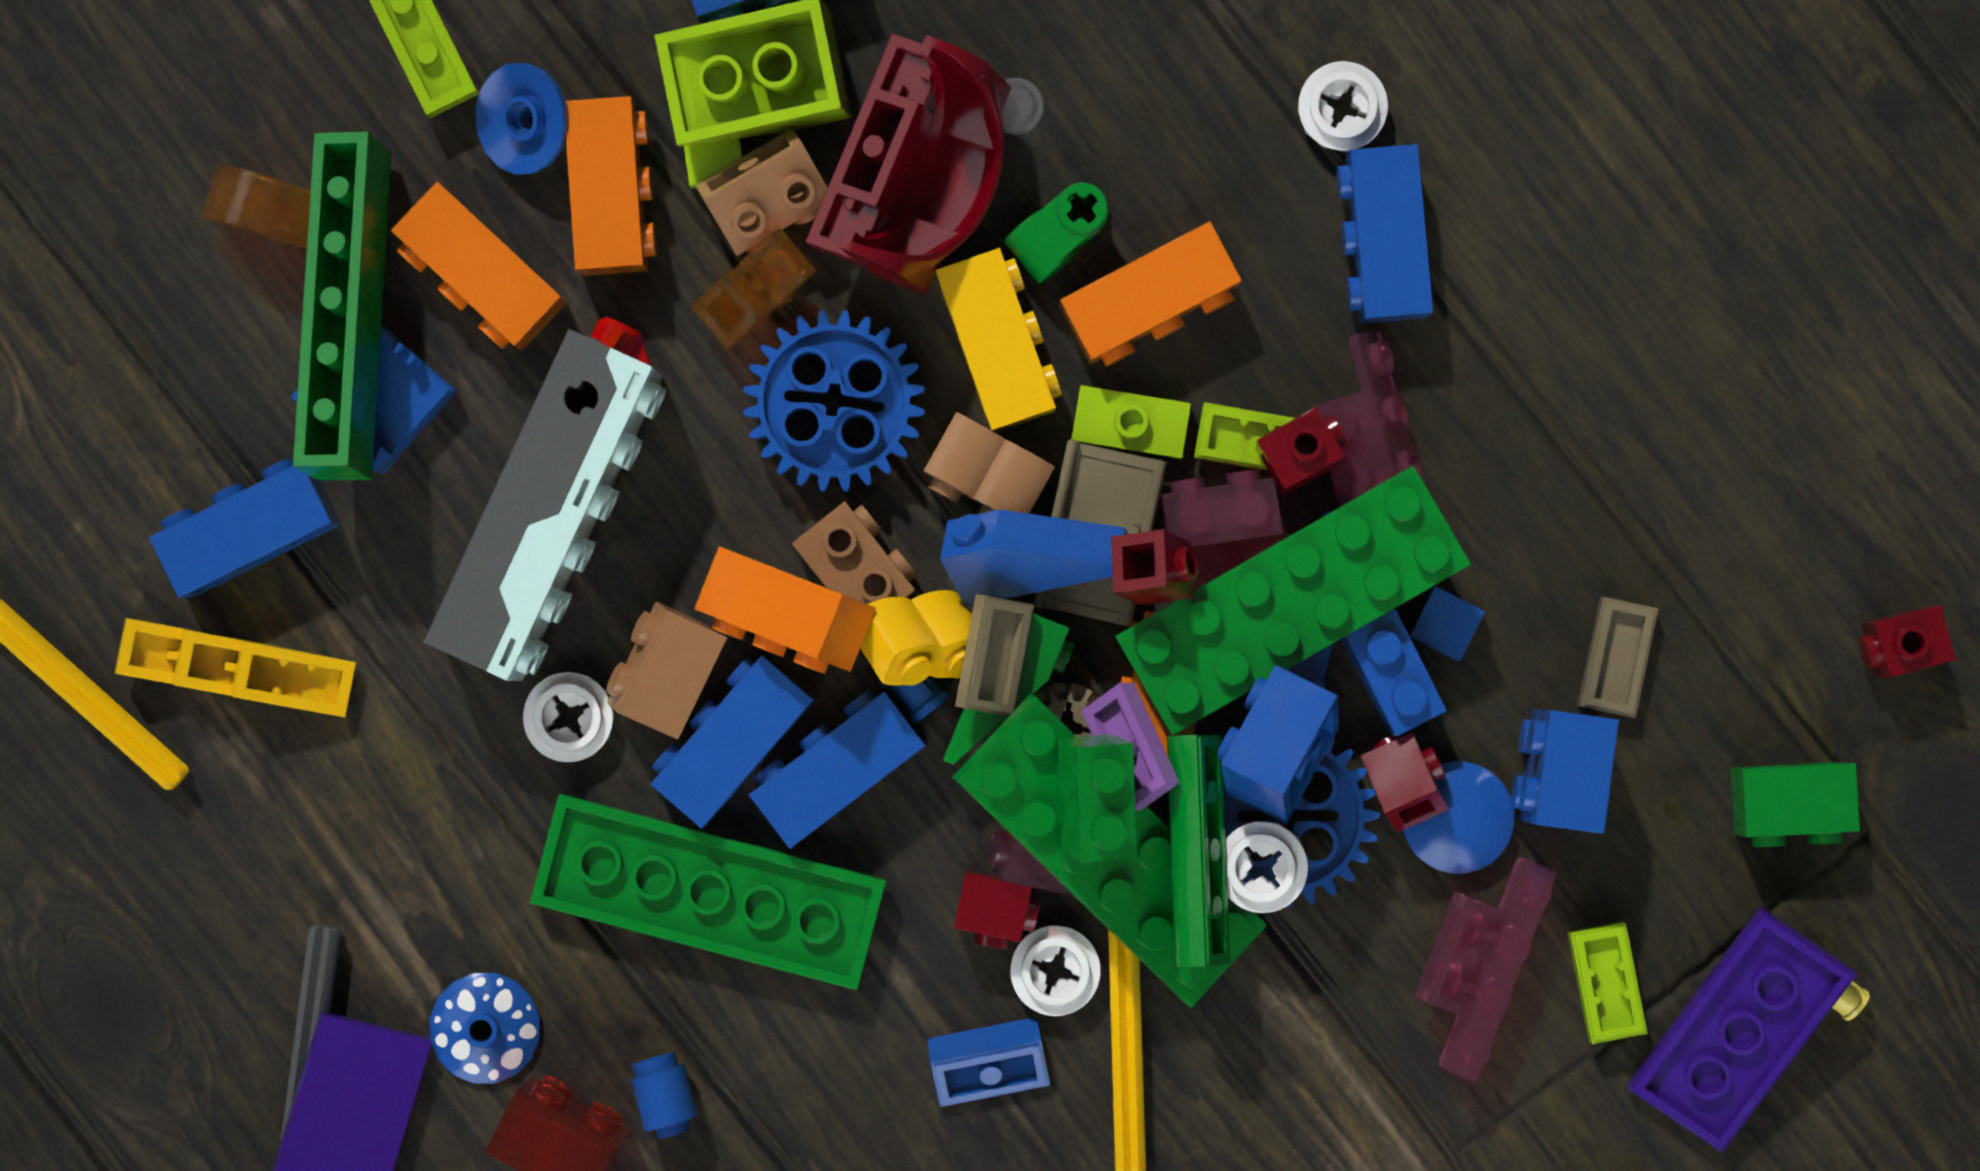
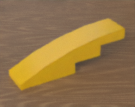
(235, 667)

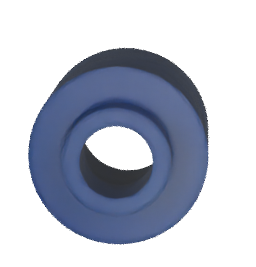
(663, 1095)

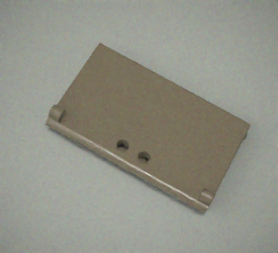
(1106, 490)

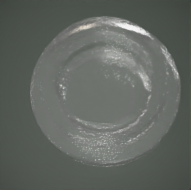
(1022, 107)

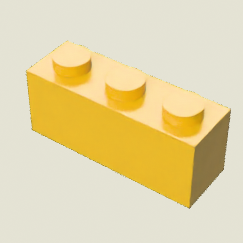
(998, 339)

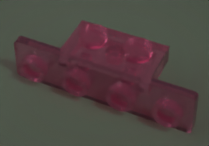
(1371, 423)
(1480, 961)

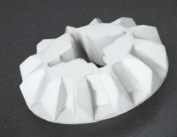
(1368, 99)
(542, 711)
(1291, 869)
(1066, 995)

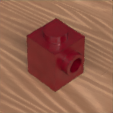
(1302, 450)
(1153, 567)
(1906, 642)
(1406, 780)
(995, 910)

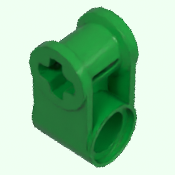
(1050, 238)

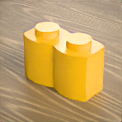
(917, 637)

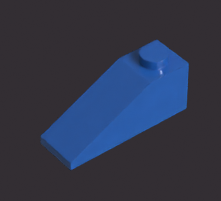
(1024, 553)

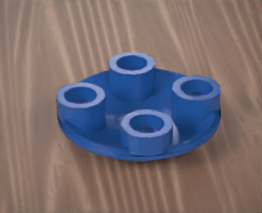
(1473, 827)

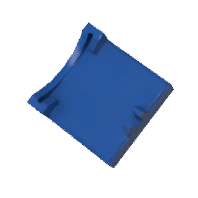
(406, 399)

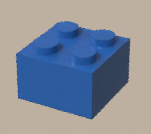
(1278, 743)
(1565, 770)

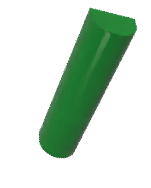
(1198, 852)

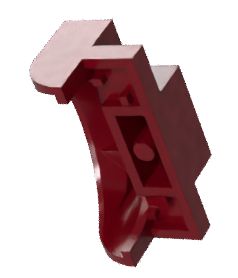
(913, 167)

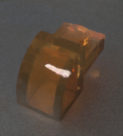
(258, 205)
(754, 289)

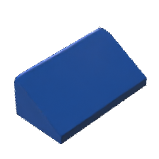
(988, 1062)

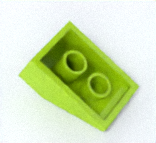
(753, 74)

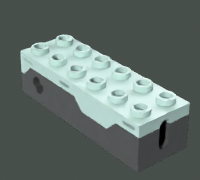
(549, 502)

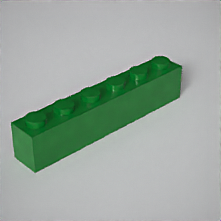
(342, 307)

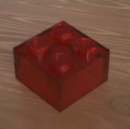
(555, 1132)

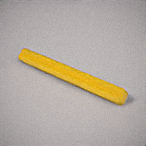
(90, 700)
(1126, 1057)

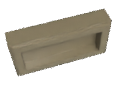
(994, 655)
(1617, 657)

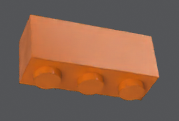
(609, 186)
(476, 269)
(1151, 295)
(783, 612)

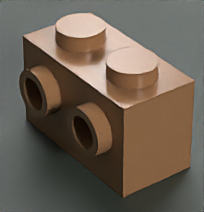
(764, 192)
(850, 559)
(664, 669)

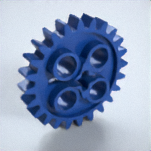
(841, 350)
(1345, 831)

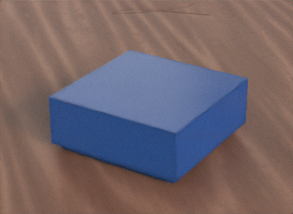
(1446, 623)

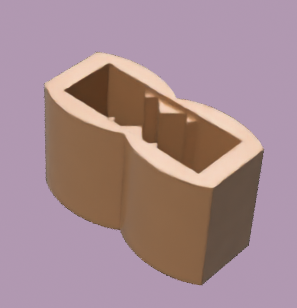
(985, 468)

